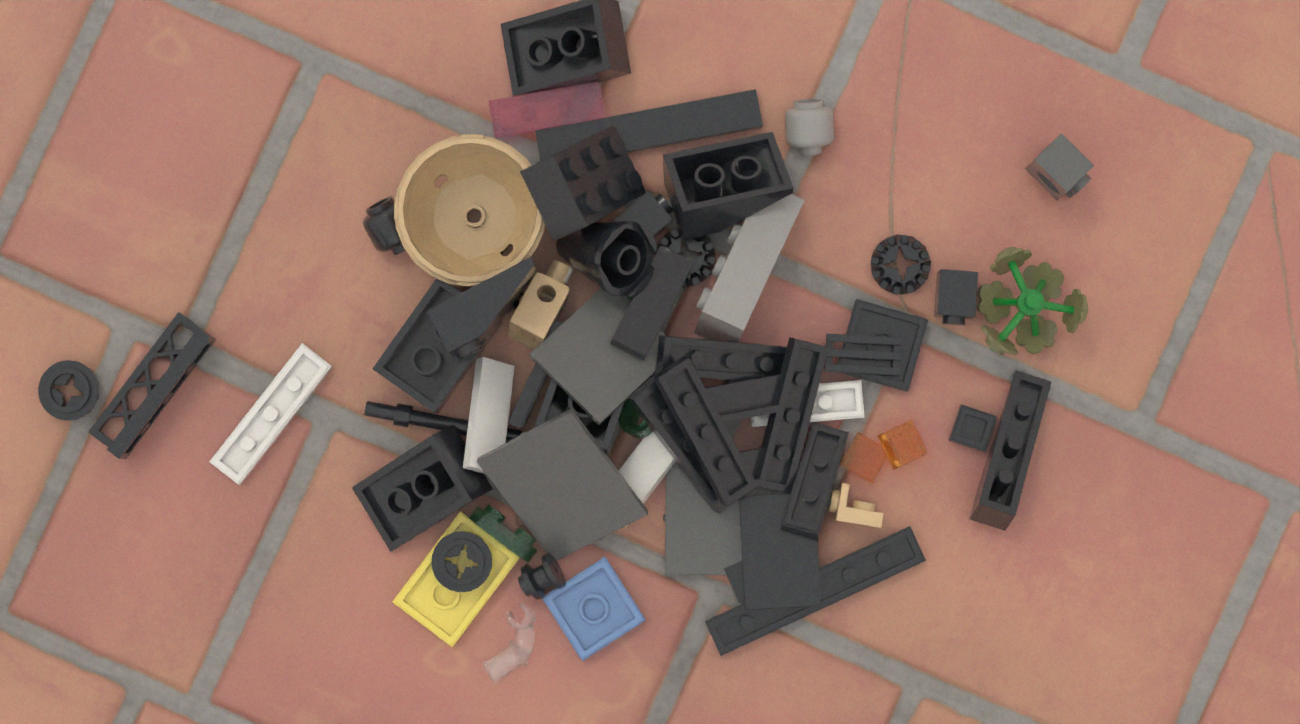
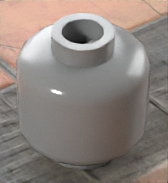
(809, 126)

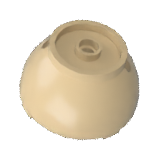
(434, 220)

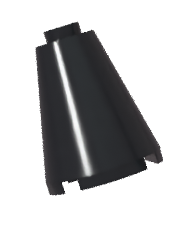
(612, 255)

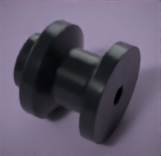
(535, 580)

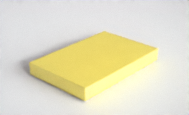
(448, 611)

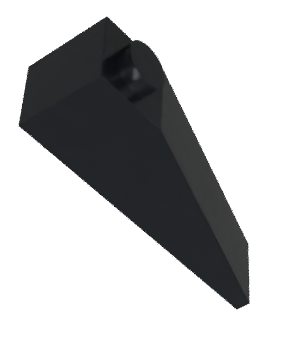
(1010, 452)

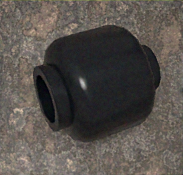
(382, 227)

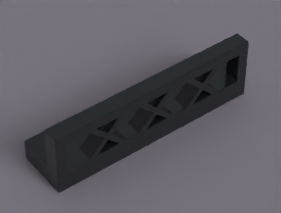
(158, 396)

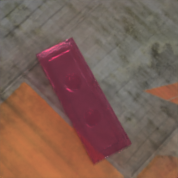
(546, 109)

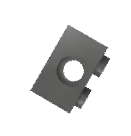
(1061, 168)

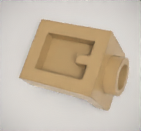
(861, 512)

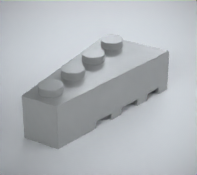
(745, 270)

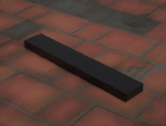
(663, 124)
(837, 582)

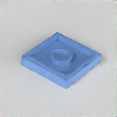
(594, 608)

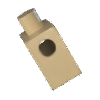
(535, 318)

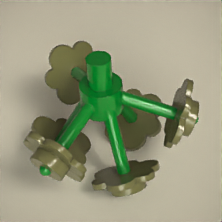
(1035, 293)

